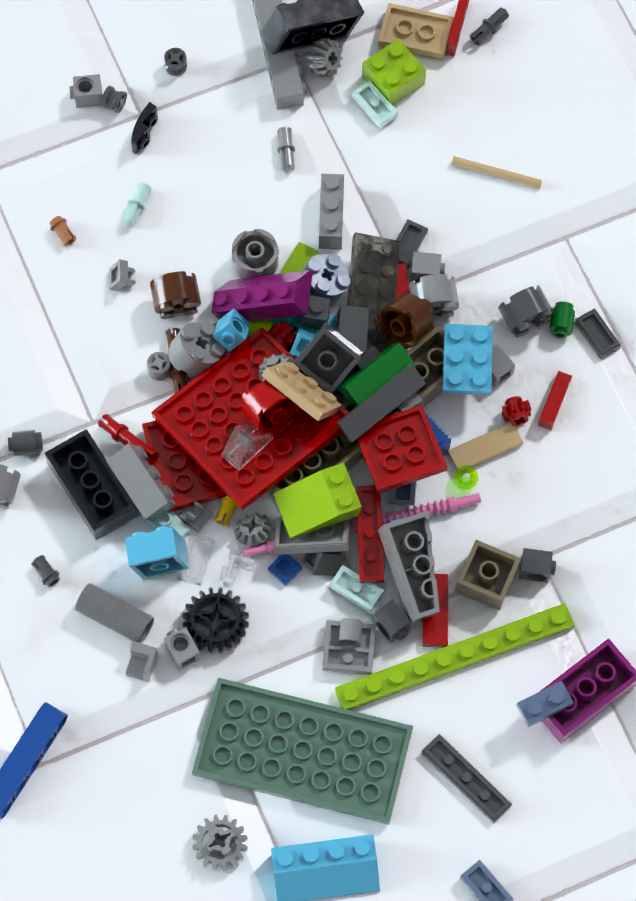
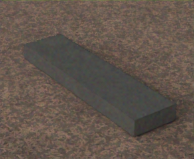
(381, 403)
(466, 778)

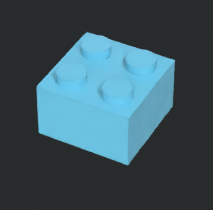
(157, 552)

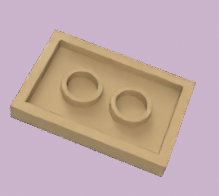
(417, 29)
(302, 390)

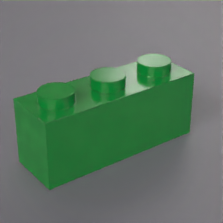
(375, 374)

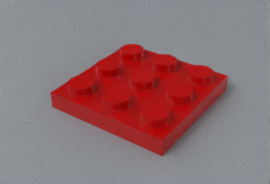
(401, 450)

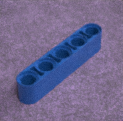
(28, 754)

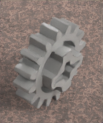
(214, 833)

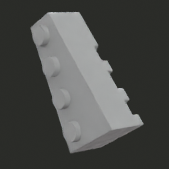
(412, 564)

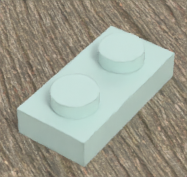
(374, 104)
(363, 594)

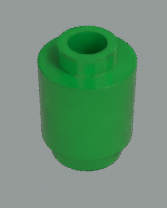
(562, 319)

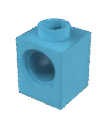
(231, 330)
(301, 340)

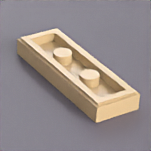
(486, 446)

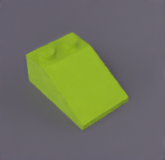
(318, 501)

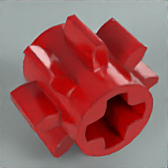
(283, 334)
(516, 411)

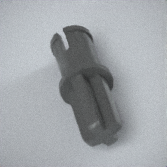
(489, 26)

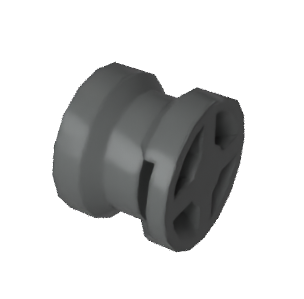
(178, 56)
(113, 99)

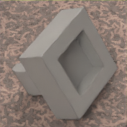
(119, 275)
(196, 516)

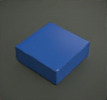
(285, 569)

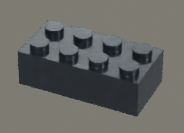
(306, 21)
(91, 484)

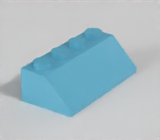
(325, 869)

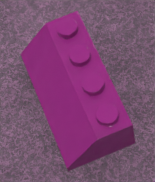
(265, 296)

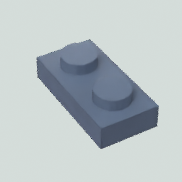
(544, 704)
(484, 884)

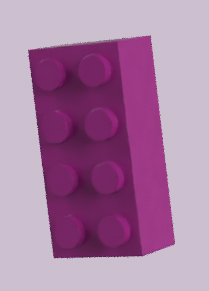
(593, 686)

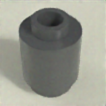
(25, 442)

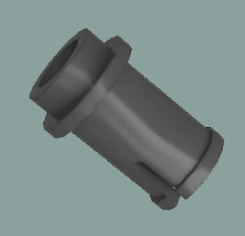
(45, 570)

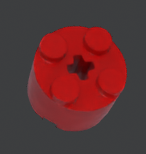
(268, 408)

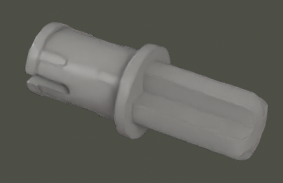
(286, 148)

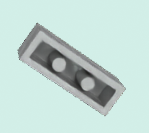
(331, 211)
(141, 481)

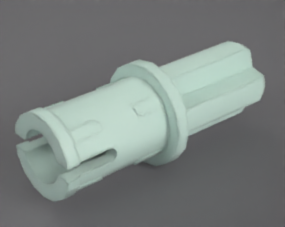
(136, 204)

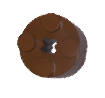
(175, 294)
(407, 320)

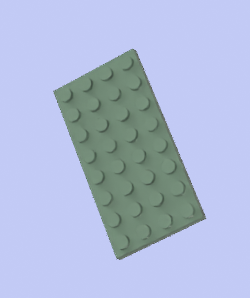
(303, 750)

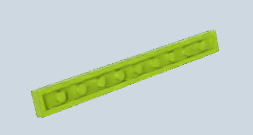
(454, 657)

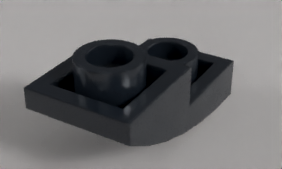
(141, 132)

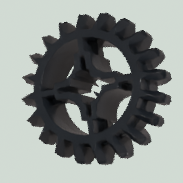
(225, 622)

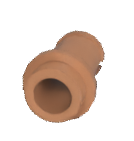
(62, 230)

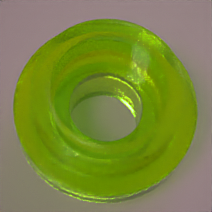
(472, 474)

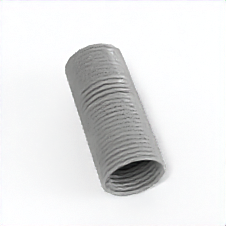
(114, 611)

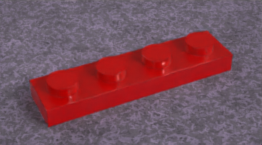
(369, 543)

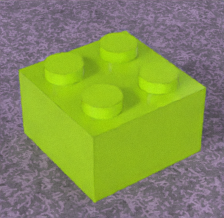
(394, 72)

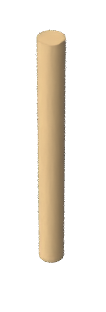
(497, 172)

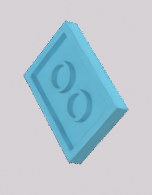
(467, 359)

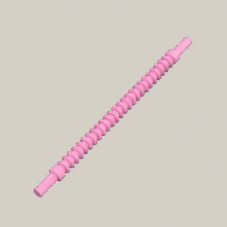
(450, 504)

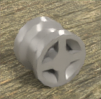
(161, 361)

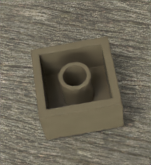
(487, 574)

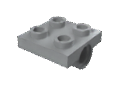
(349, 646)

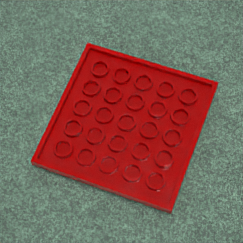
(211, 406)

